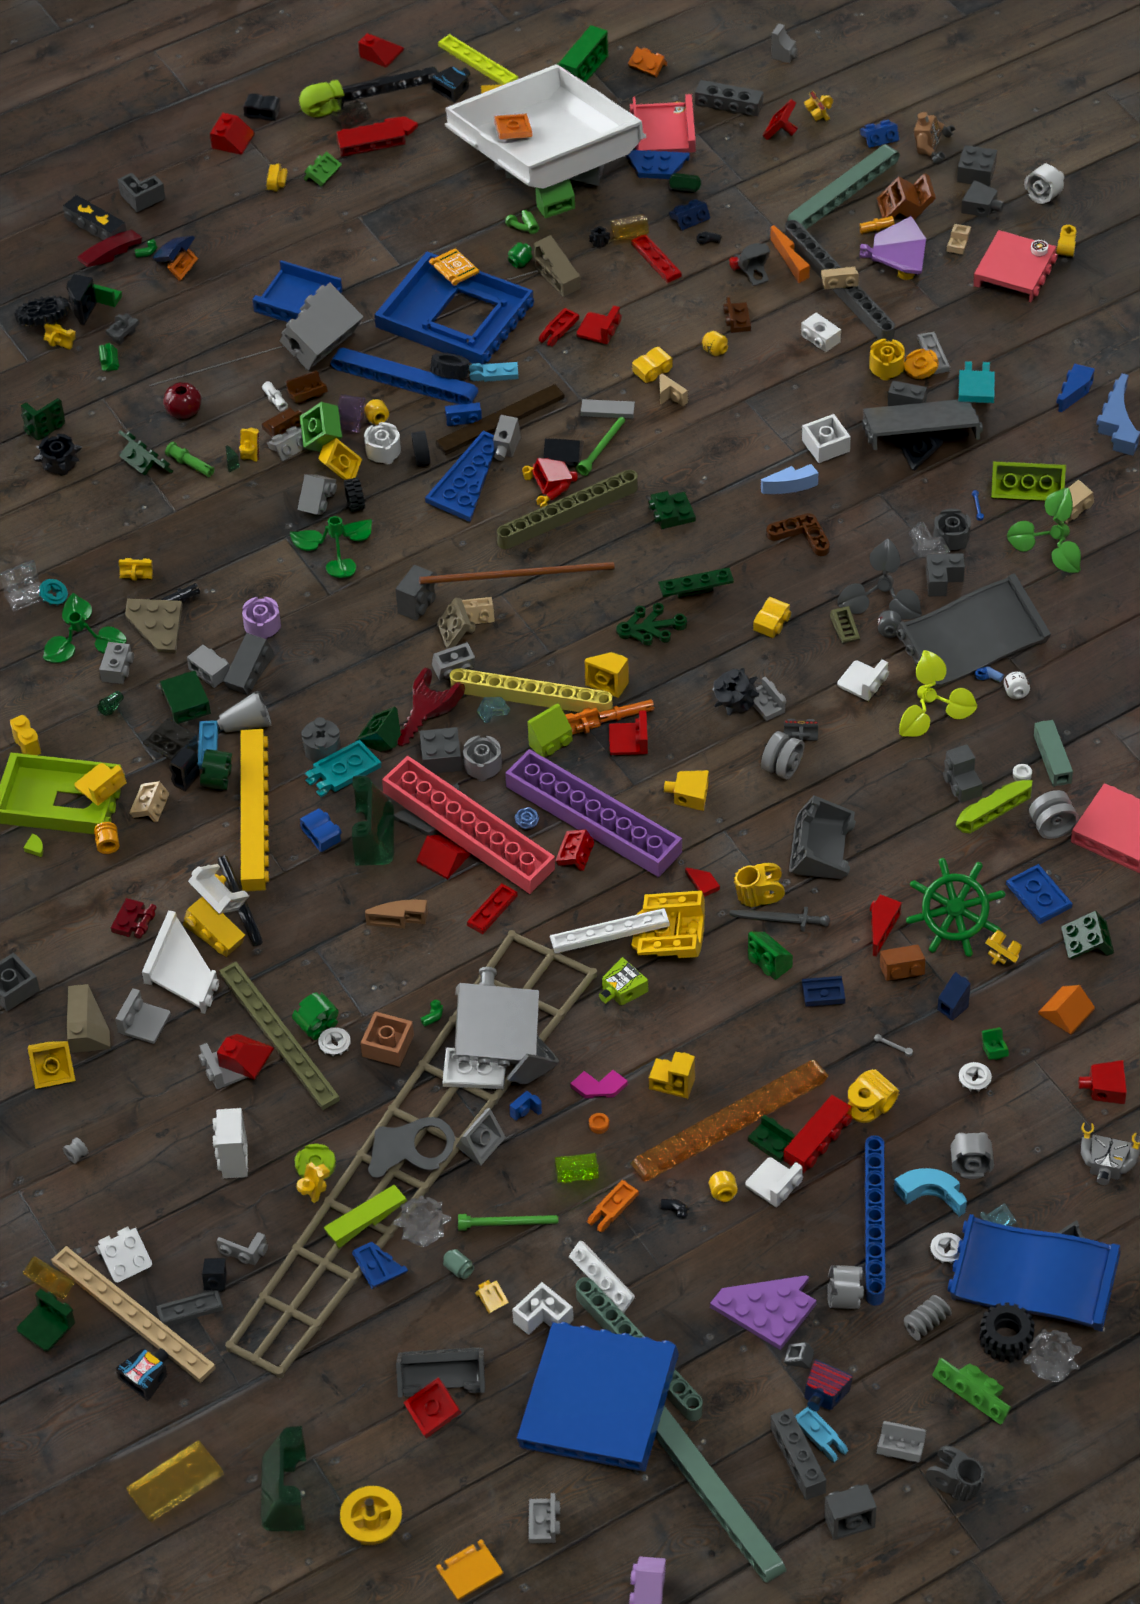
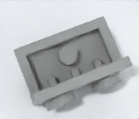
(287, 443)
(770, 701)
(901, 1441)
(543, 1521)

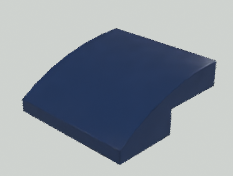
(172, 247)

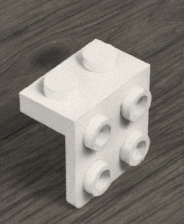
(863, 679)
(774, 1181)
(124, 1254)

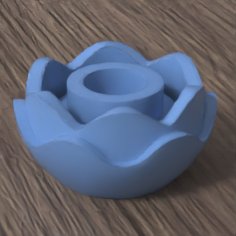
(526, 818)

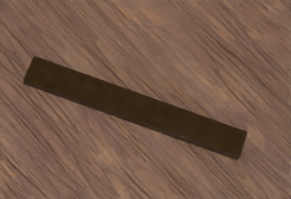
(489, 423)

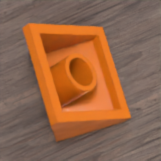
(1068, 1008)

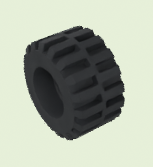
(1006, 1317)

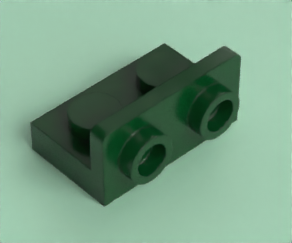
(771, 1138)

